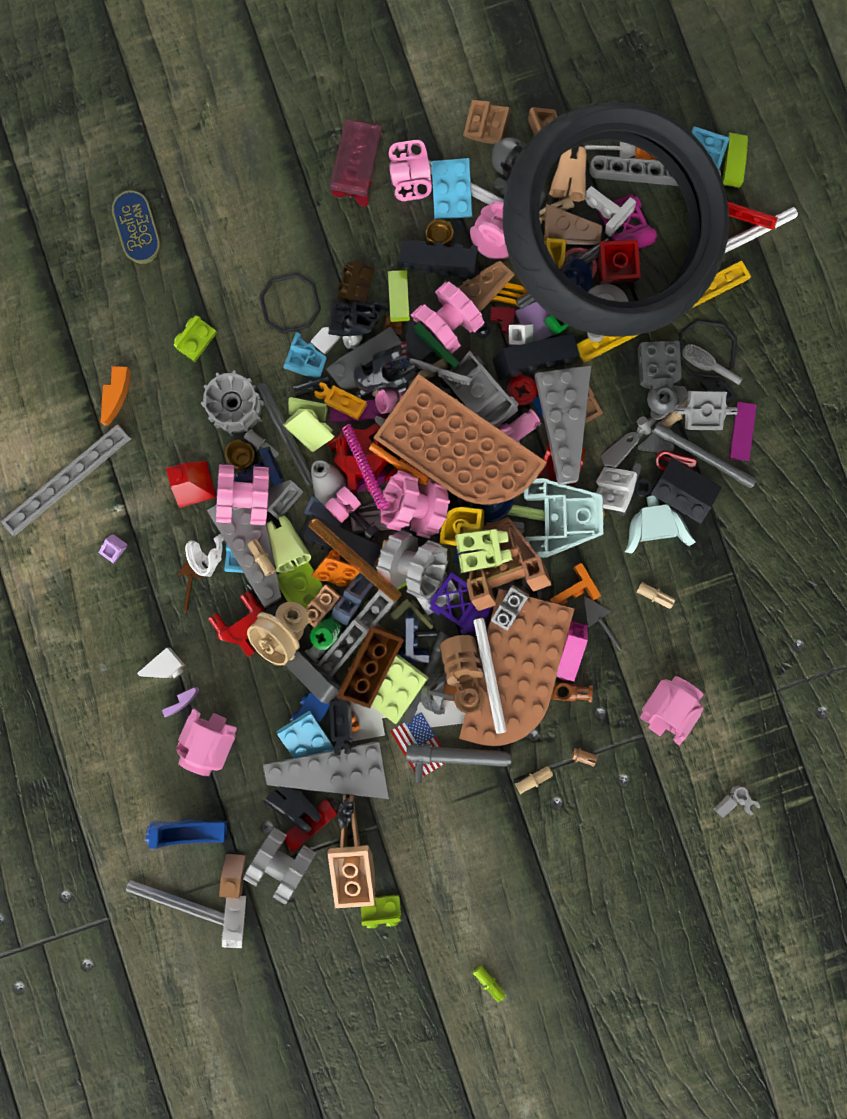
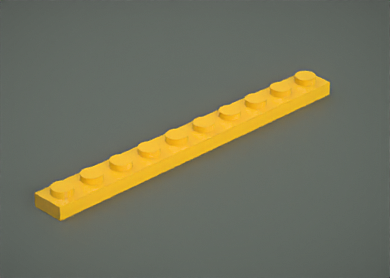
(722, 282)

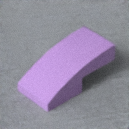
(184, 699)

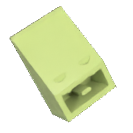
(308, 429)

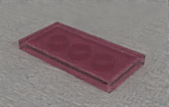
(355, 158)

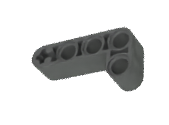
(314, 677)

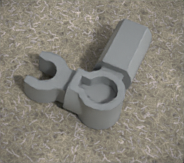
(738, 794)

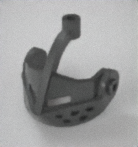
(438, 694)

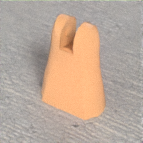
(570, 177)

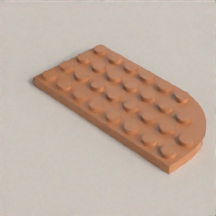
(457, 446)
(525, 670)

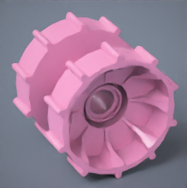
(456, 311)
(242, 494)
(421, 507)

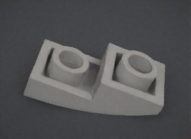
(510, 607)

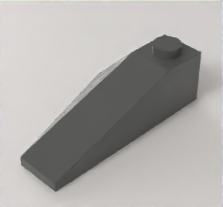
(343, 368)

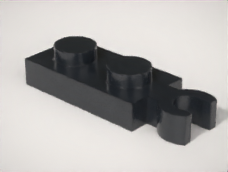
(341, 725)

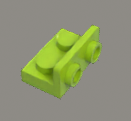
(194, 338)
(384, 911)

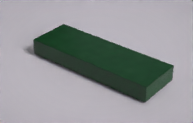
(436, 346)

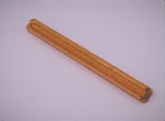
(354, 559)

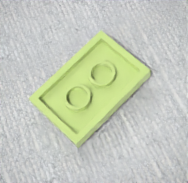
(399, 689)

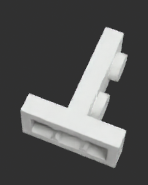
(609, 209)
(233, 922)

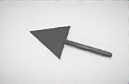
(595, 613)

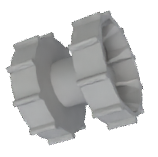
(228, 388)
(418, 566)
(279, 865)

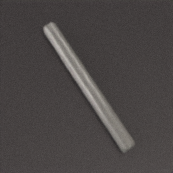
(175, 902)

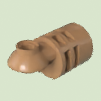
(463, 671)

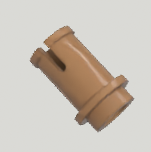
(583, 756)

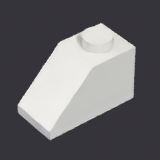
(163, 666)

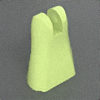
(286, 546)

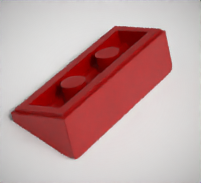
(752, 216)
(297, 837)

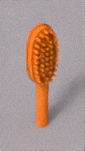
(402, 466)

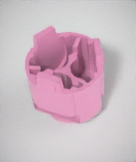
(673, 707)
(205, 743)

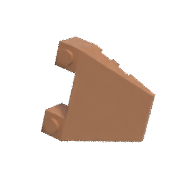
(524, 563)

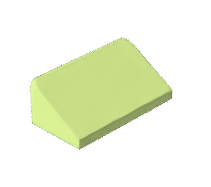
(318, 408)

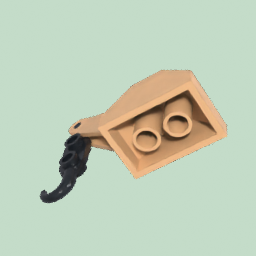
(351, 867)

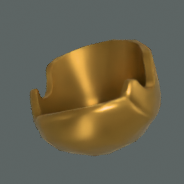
(439, 231)
(240, 455)

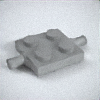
(705, 410)

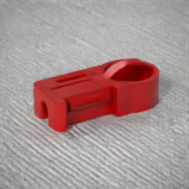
(686, 460)

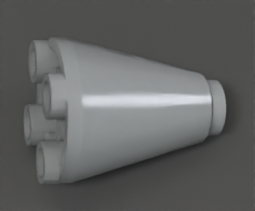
(327, 480)

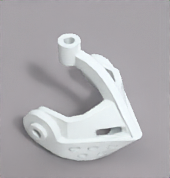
(197, 557)

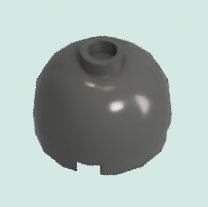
(506, 154)

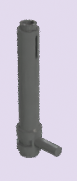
(426, 754)

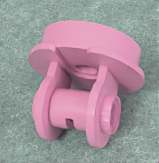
(489, 233)

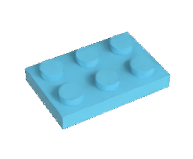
(452, 189)
(304, 736)

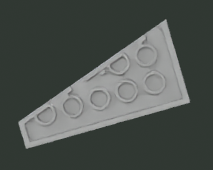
(564, 405)
(237, 536)
(351, 774)

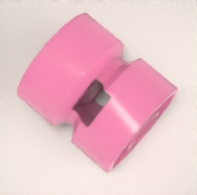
(388, 399)
(342, 504)

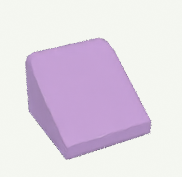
(112, 548)

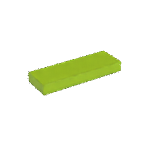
(398, 296)

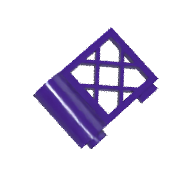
(468, 615)

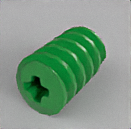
(326, 633)

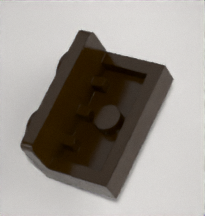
(356, 281)

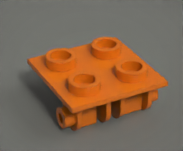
(335, 571)

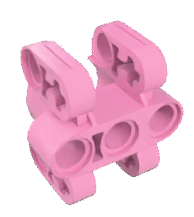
(409, 170)

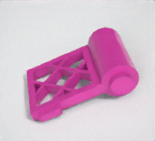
(643, 232)

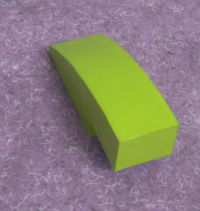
(735, 160)

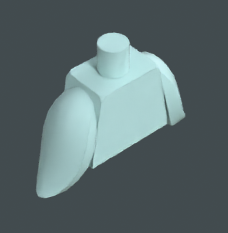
(657, 523)

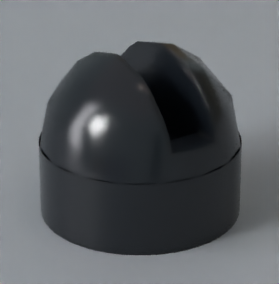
(483, 334)

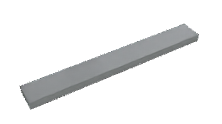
(65, 480)

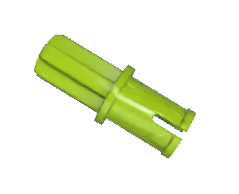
(489, 983)

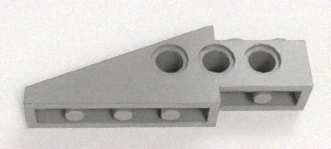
(355, 633)

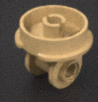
(278, 636)

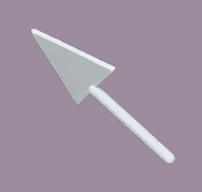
(626, 150)

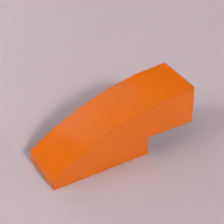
(114, 394)

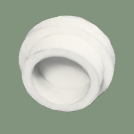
(352, 341)

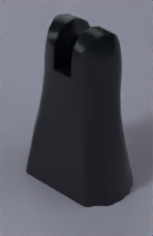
(294, 806)

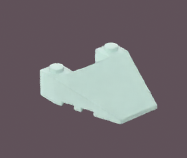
(563, 520)

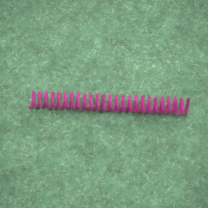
(369, 473)

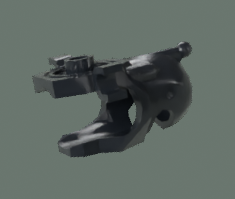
(378, 377)

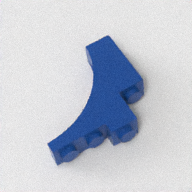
(185, 831)

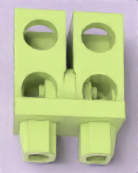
(488, 549)

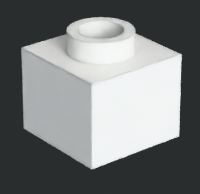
(520, 334)

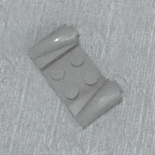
(484, 393)

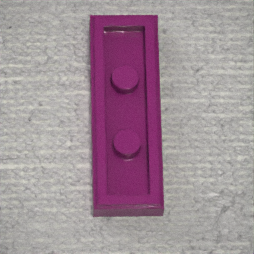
(742, 431)

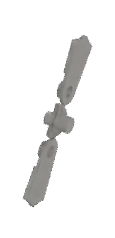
(621, 449)

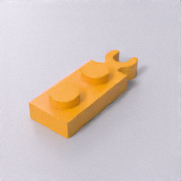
(342, 401)

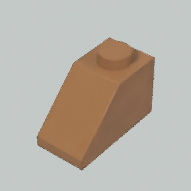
(232, 876)

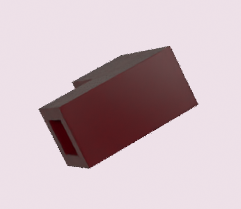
(503, 315)

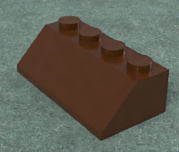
(370, 666)

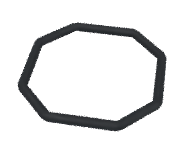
(284, 278)
(714, 324)

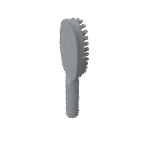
(705, 361)
(447, 374)

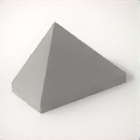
(282, 497)

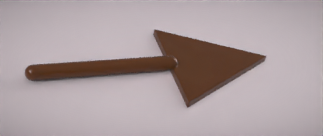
(186, 570)

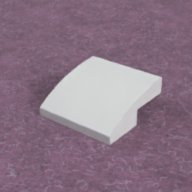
(616, 488)

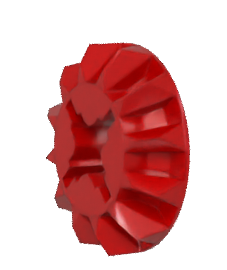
(530, 387)

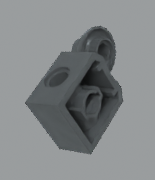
(660, 372)

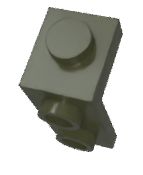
(398, 609)

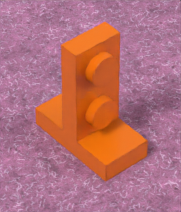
(577, 589)

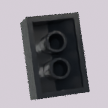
(686, 490)

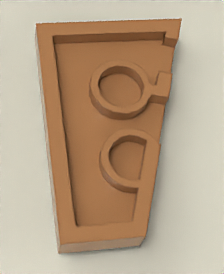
(571, 227)
(487, 284)

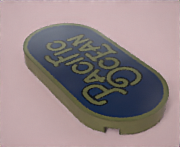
(136, 227)

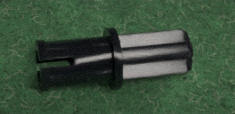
(311, 386)

